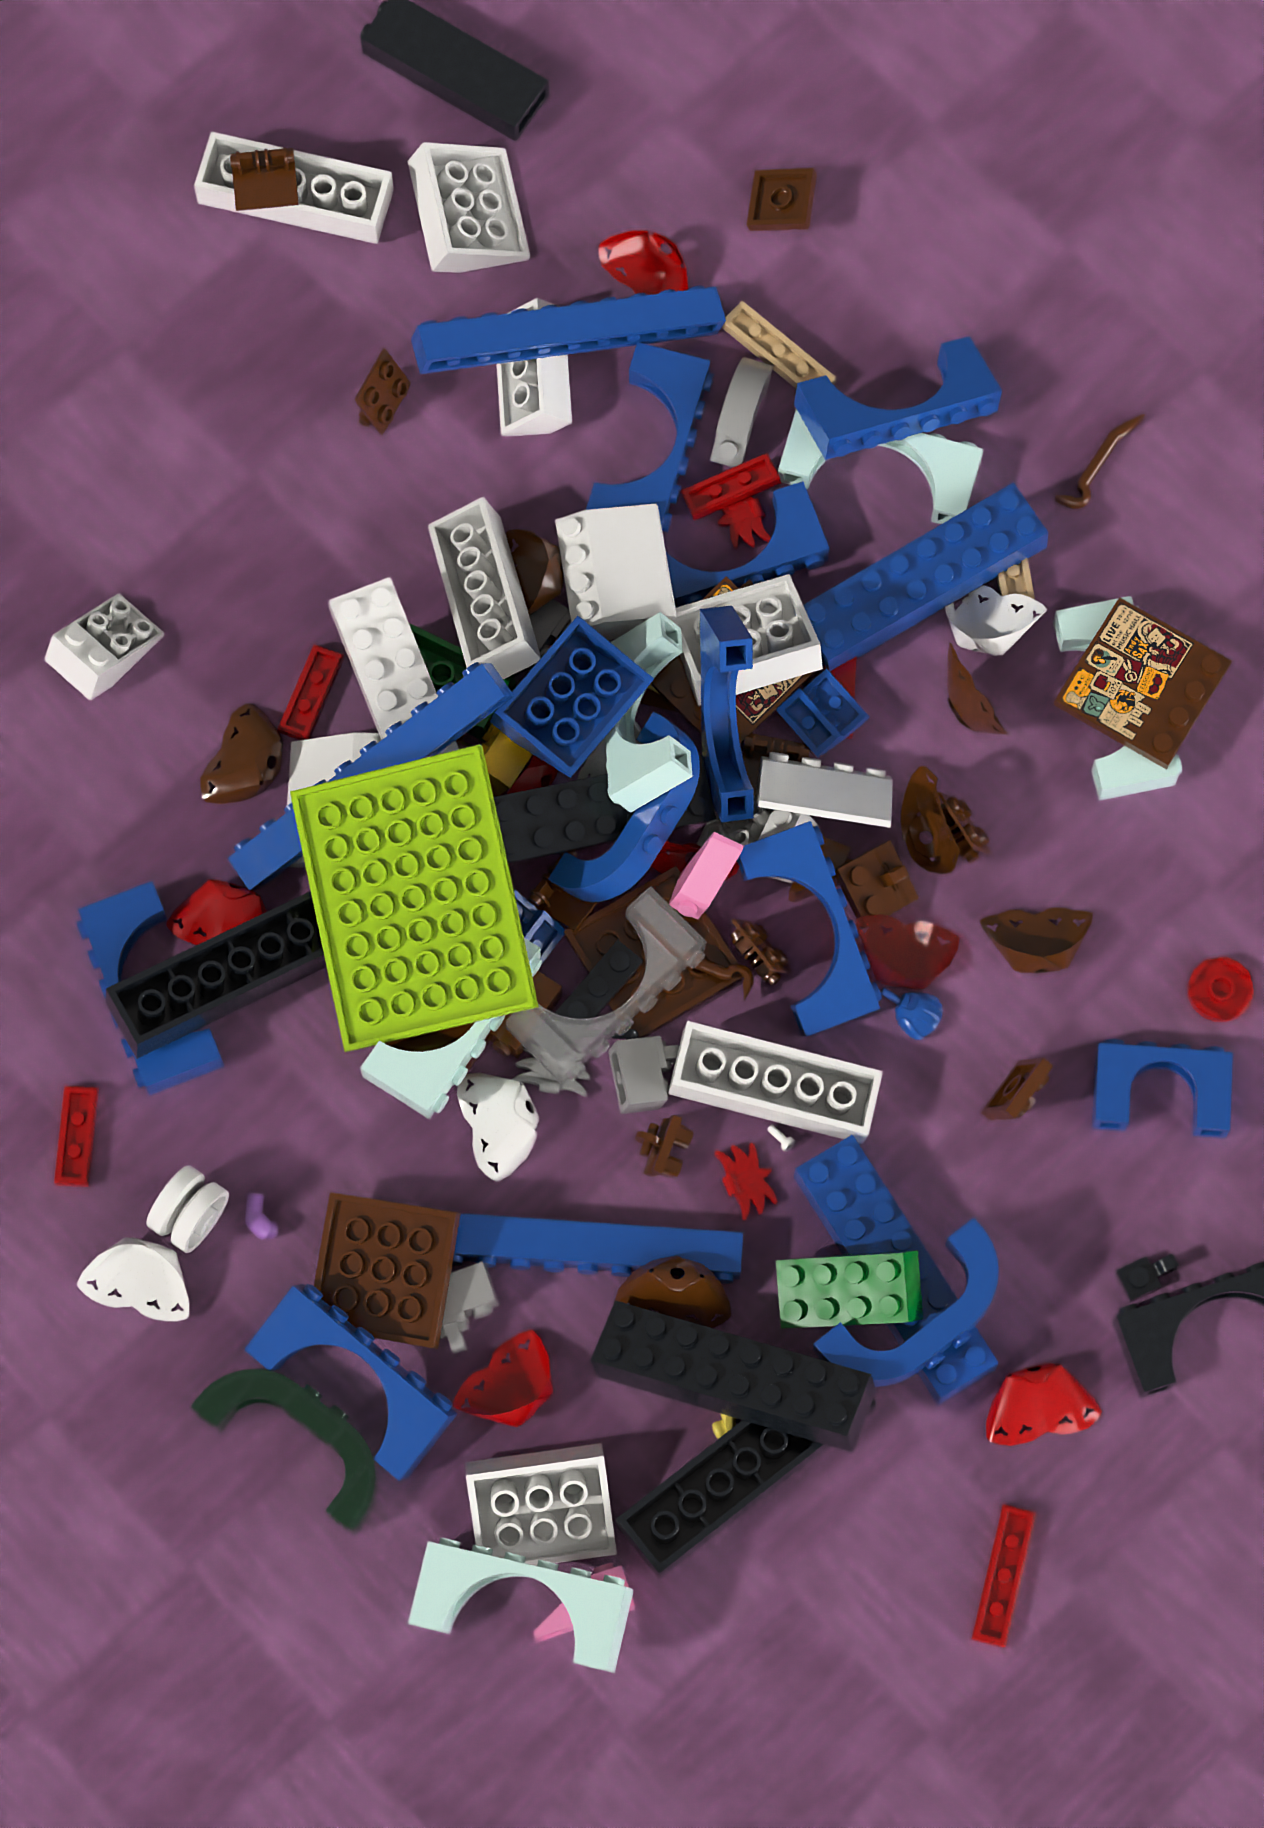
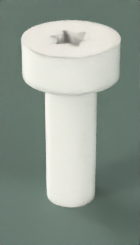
(787, 1143)

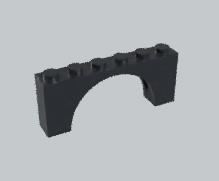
(1150, 1330)

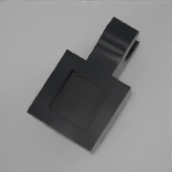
(1142, 1277)

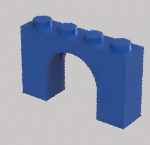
(1205, 1072)

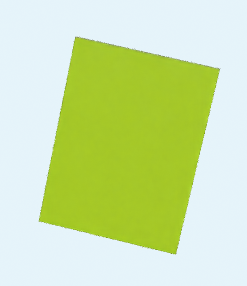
(414, 898)

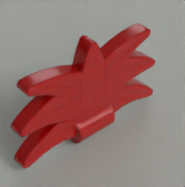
(743, 519)
(746, 1180)

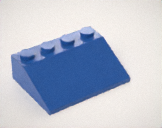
(571, 698)

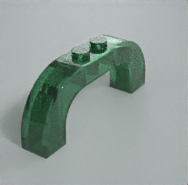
(258, 1386)

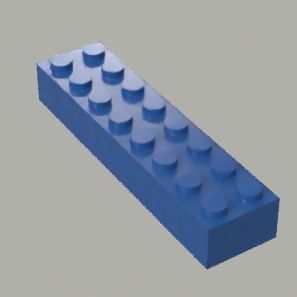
(925, 576)
(867, 1220)

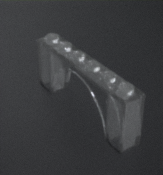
(566, 1042)

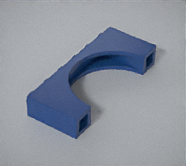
(680, 385)
(848, 426)
(795, 545)
(723, 652)
(113, 930)
(846, 986)
(414, 1412)

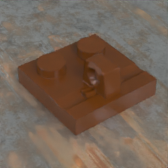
(781, 199)
(876, 882)
(1016, 1091)

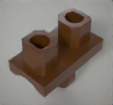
(670, 1133)

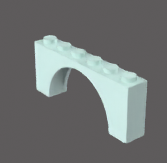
(946, 464)
(645, 770)
(1123, 770)
(427, 1076)
(455, 1574)

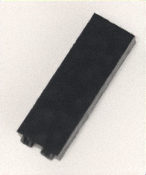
(454, 66)

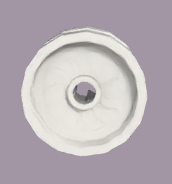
(187, 1208)

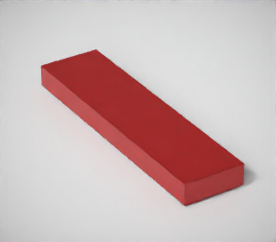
(1003, 1576)

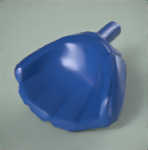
(916, 1012)

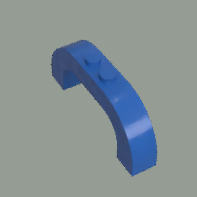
(641, 837)
(925, 1348)

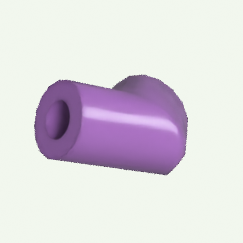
(256, 1220)

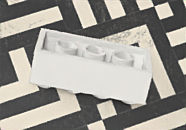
(534, 392)

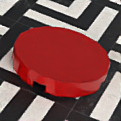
(1220, 989)

